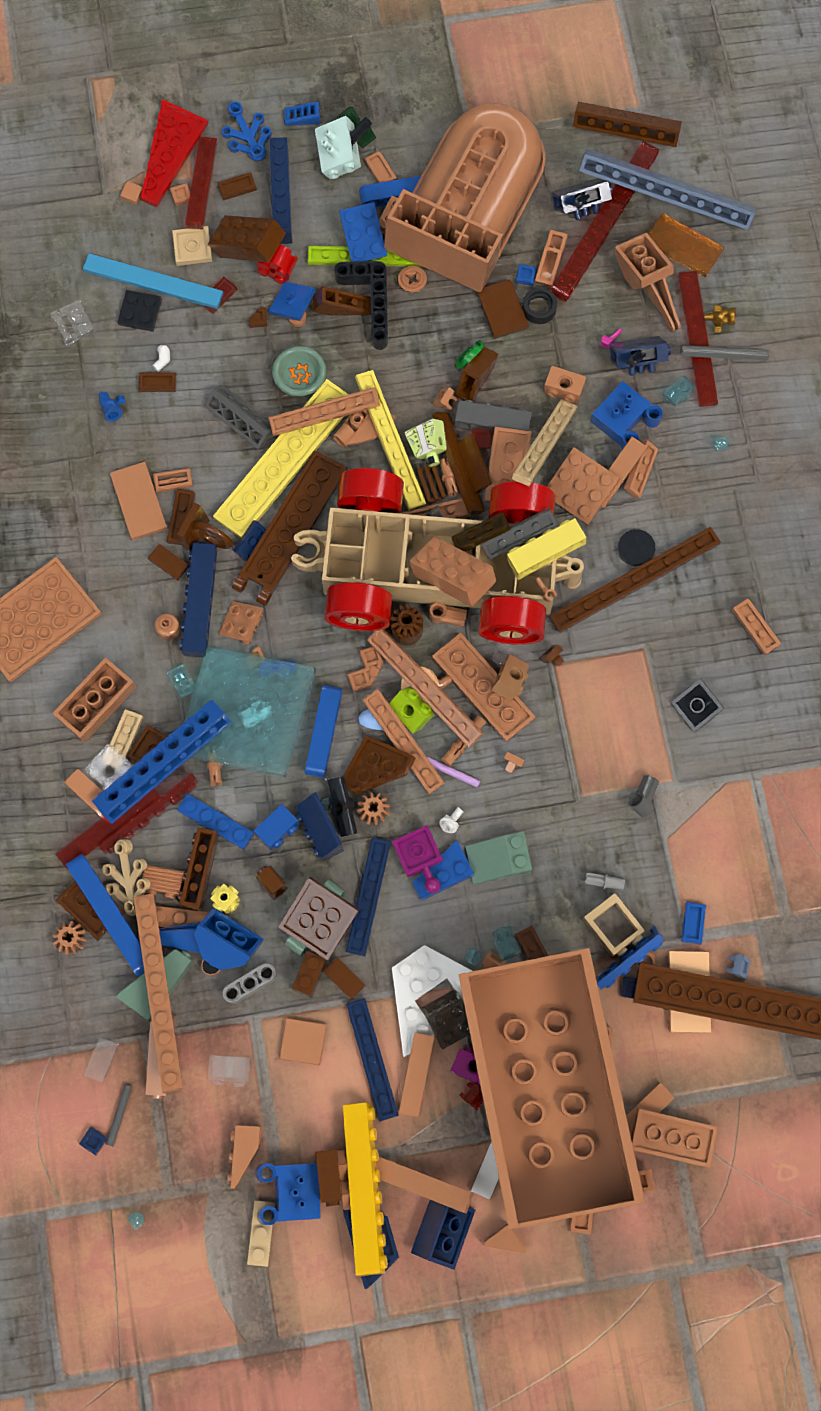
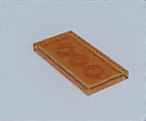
(685, 245)

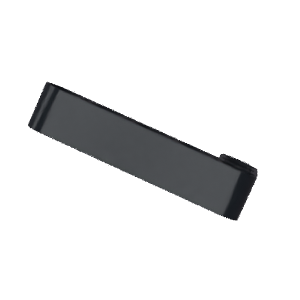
(377, 296)

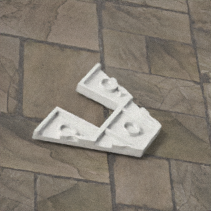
(415, 978)

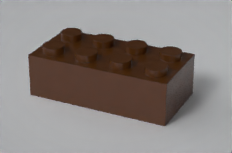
(247, 238)

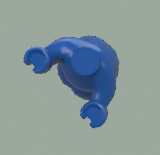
(110, 407)

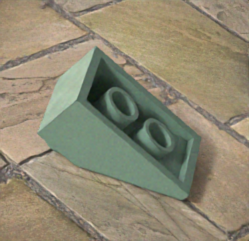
(499, 858)

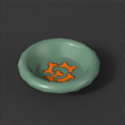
(299, 371)

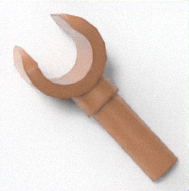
(546, 590)

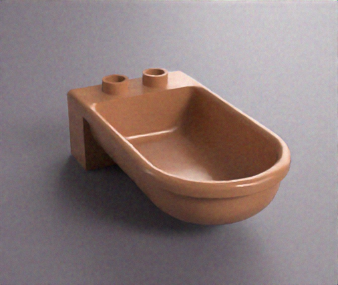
(469, 195)

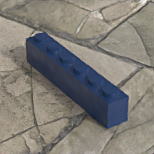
(281, 186)
(199, 600)

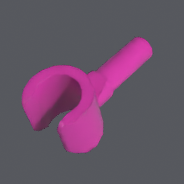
(606, 340)

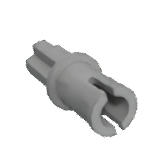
(605, 881)

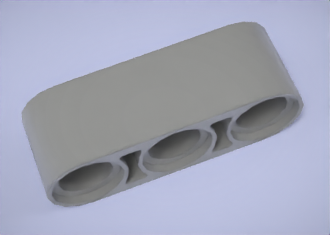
(239, 984)

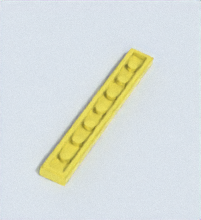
(392, 443)

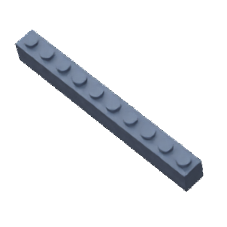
(667, 189)

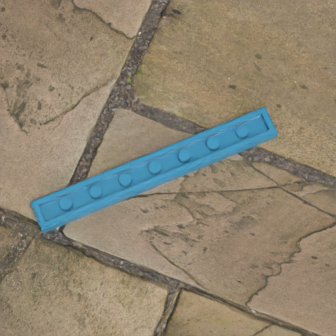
(153, 281)

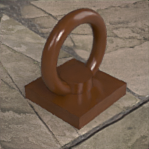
(195, 528)

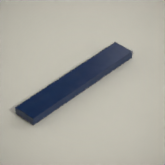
(368, 896)
(372, 1059)

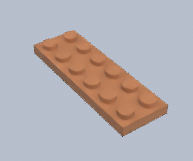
(475, 680)

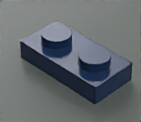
(249, 540)

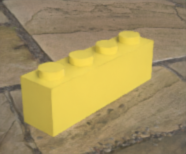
(546, 548)

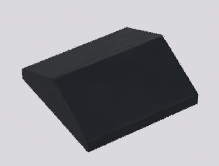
(697, 705)

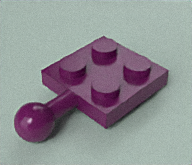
(419, 853)

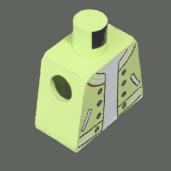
(427, 440)

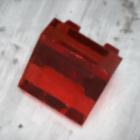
(474, 1096)

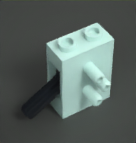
(339, 146)

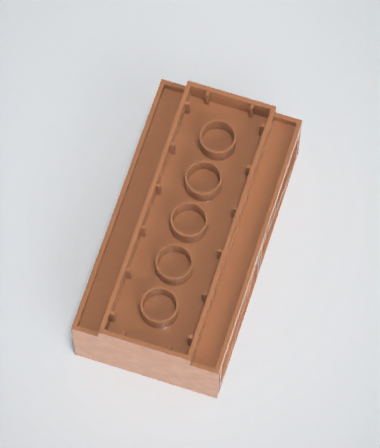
(550, 1089)

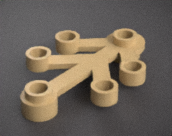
(127, 880)

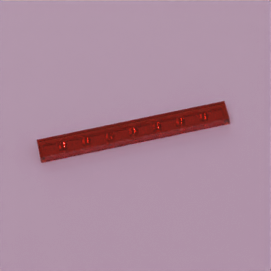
(697, 337)

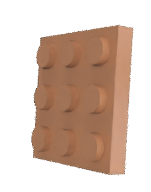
(582, 485)

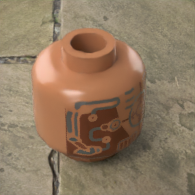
(167, 627)

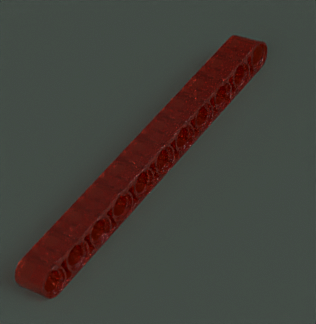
(600, 228)

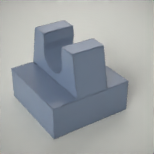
(741, 966)

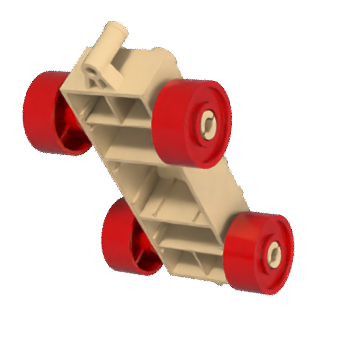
(371, 546)

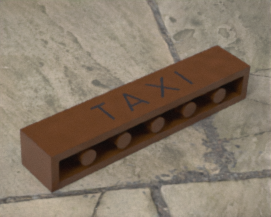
(627, 124)

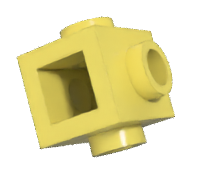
(228, 905)

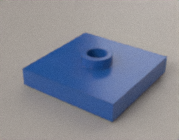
(292, 301)

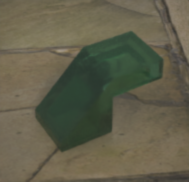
(368, 136)

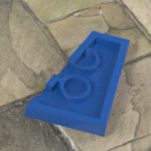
(450, 872)

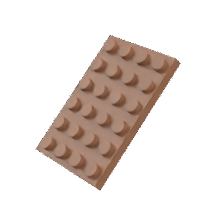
(41, 617)

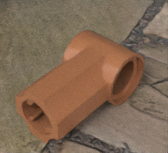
(449, 615)

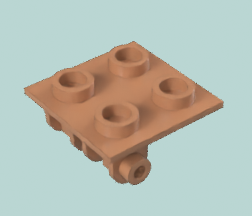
(241, 622)

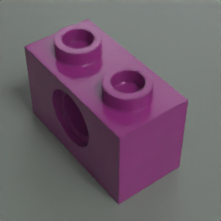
(461, 1063)

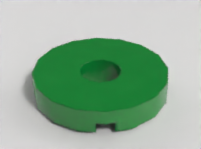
(469, 354)

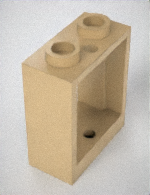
(602, 908)

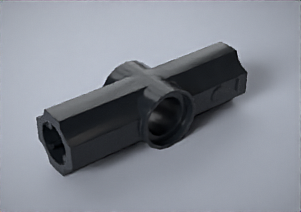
(342, 806)

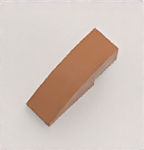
(551, 257)
(84, 788)

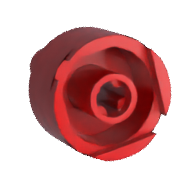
(280, 265)

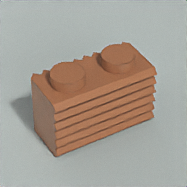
(164, 881)

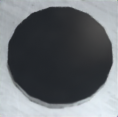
(636, 547)

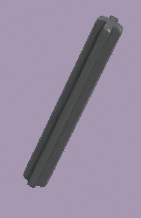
(724, 352)

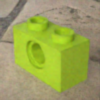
(402, 706)

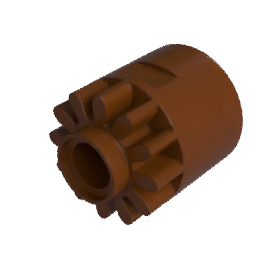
(406, 625)

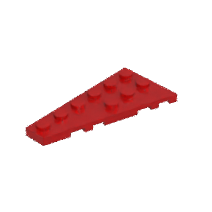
(171, 145)

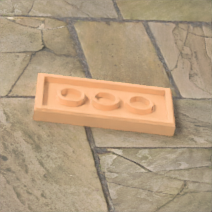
(694, 963)

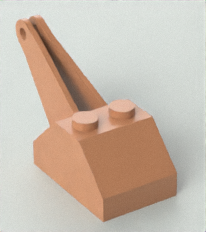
(642, 266)

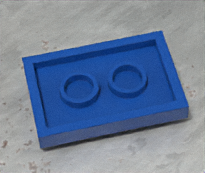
(363, 233)

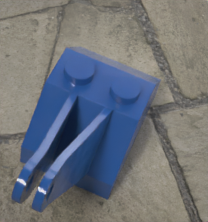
(217, 938)

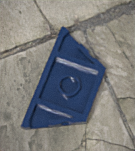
(390, 1249)

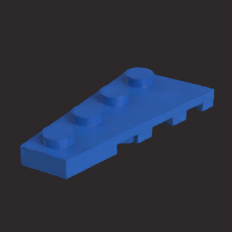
(645, 945)

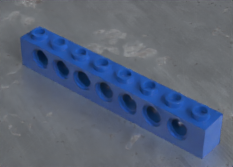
(161, 761)

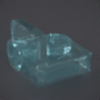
(181, 680)

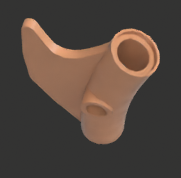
(356, 430)

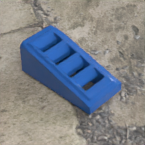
(303, 120)

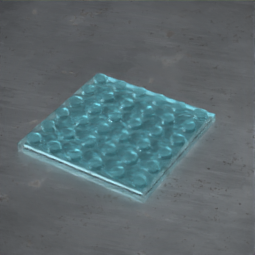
(264, 707)

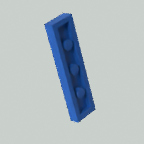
(215, 821)

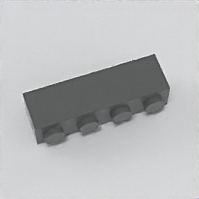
(485, 416)

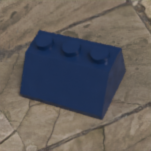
(318, 828)
(442, 1234)

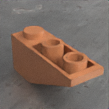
(246, 1146)

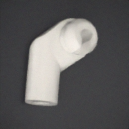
(164, 357)

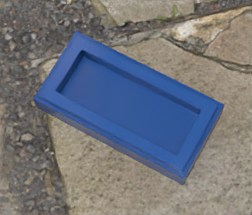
(693, 923)

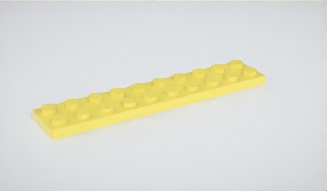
(276, 468)

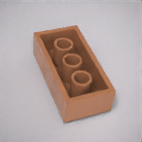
(453, 571)
(94, 700)

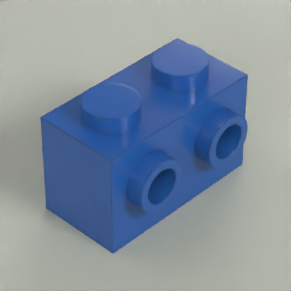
(277, 827)

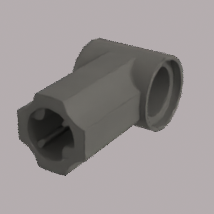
(642, 798)

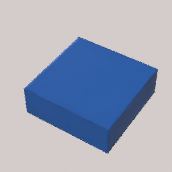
(526, 275)

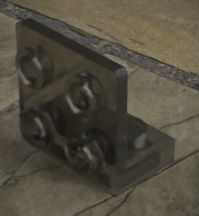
(447, 1018)

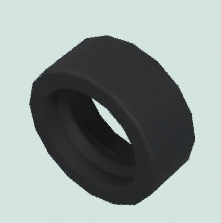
(540, 293)

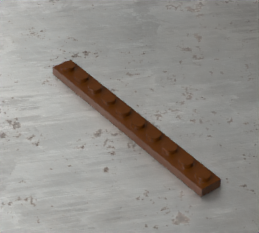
(634, 579)

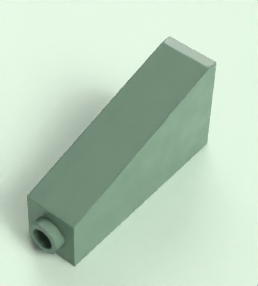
(136, 993)

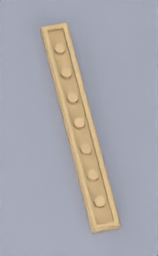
(544, 443)

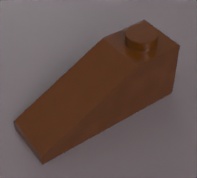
(338, 302)

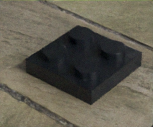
(139, 310)

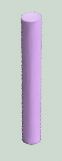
(455, 773)

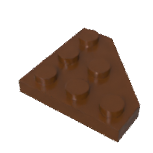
(376, 765)

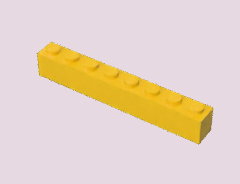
(364, 1190)

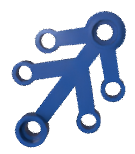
(247, 134)

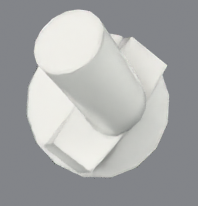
(448, 823)

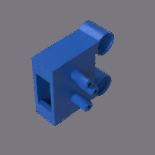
(622, 412)
(295, 1192)

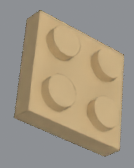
(192, 246)

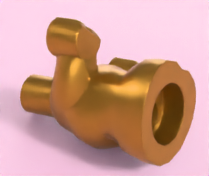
(721, 316)

